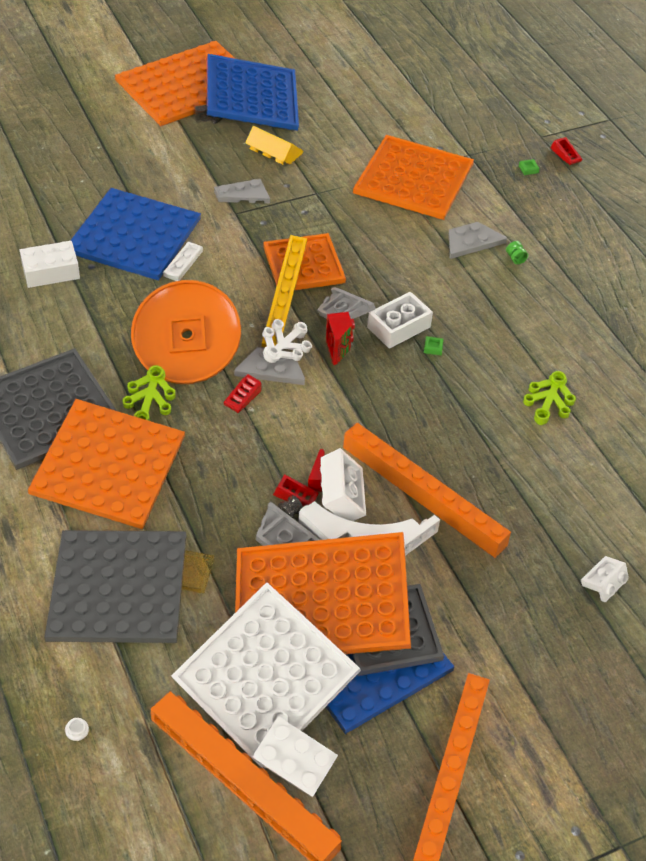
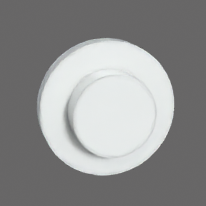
(76, 729)

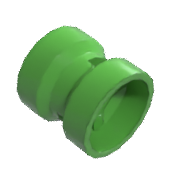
(516, 252)

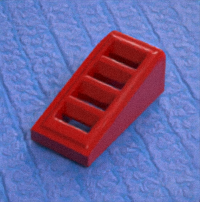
(562, 148)
(249, 384)
(315, 477)
(292, 484)

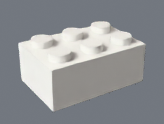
(49, 264)
(399, 319)
(343, 485)
(295, 756)

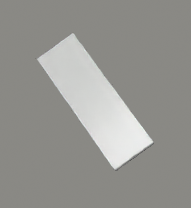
(183, 261)

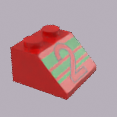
(339, 335)

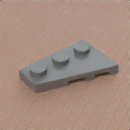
(247, 190)

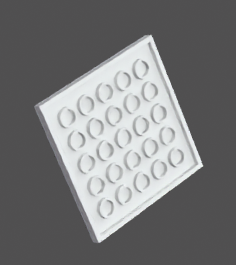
(265, 667)

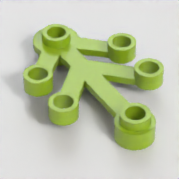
(556, 380)
(150, 393)

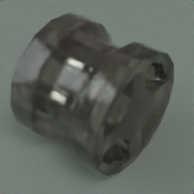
(291, 506)

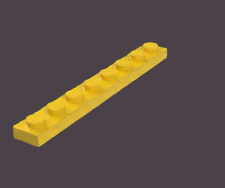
(286, 283)

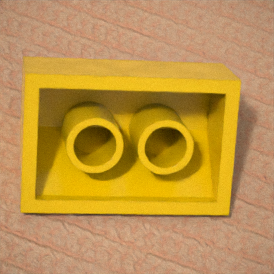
(272, 146)

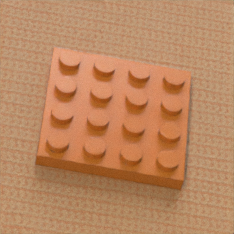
(319, 264)

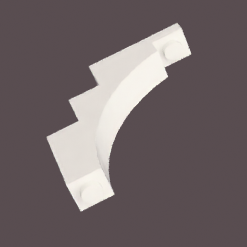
(330, 526)

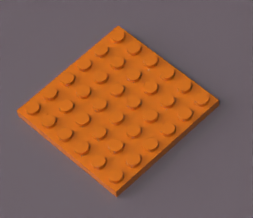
(414, 177)
(107, 463)

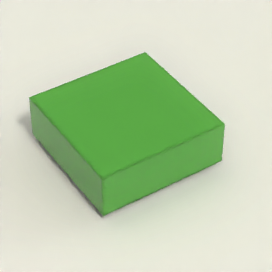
(529, 167)
(433, 345)

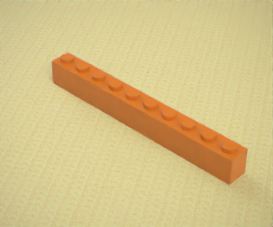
(427, 490)
(452, 770)
(246, 780)

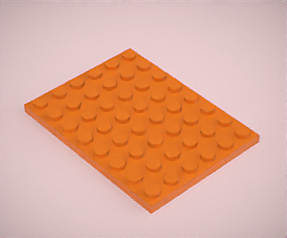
(172, 85)
(341, 585)

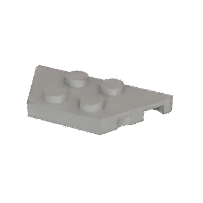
(473, 238)
(345, 302)
(283, 370)
(281, 528)

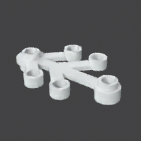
(274, 353)

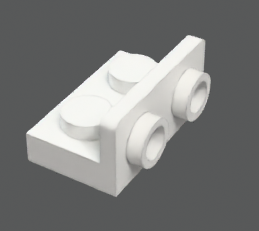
(606, 577)

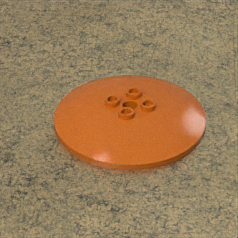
(183, 308)

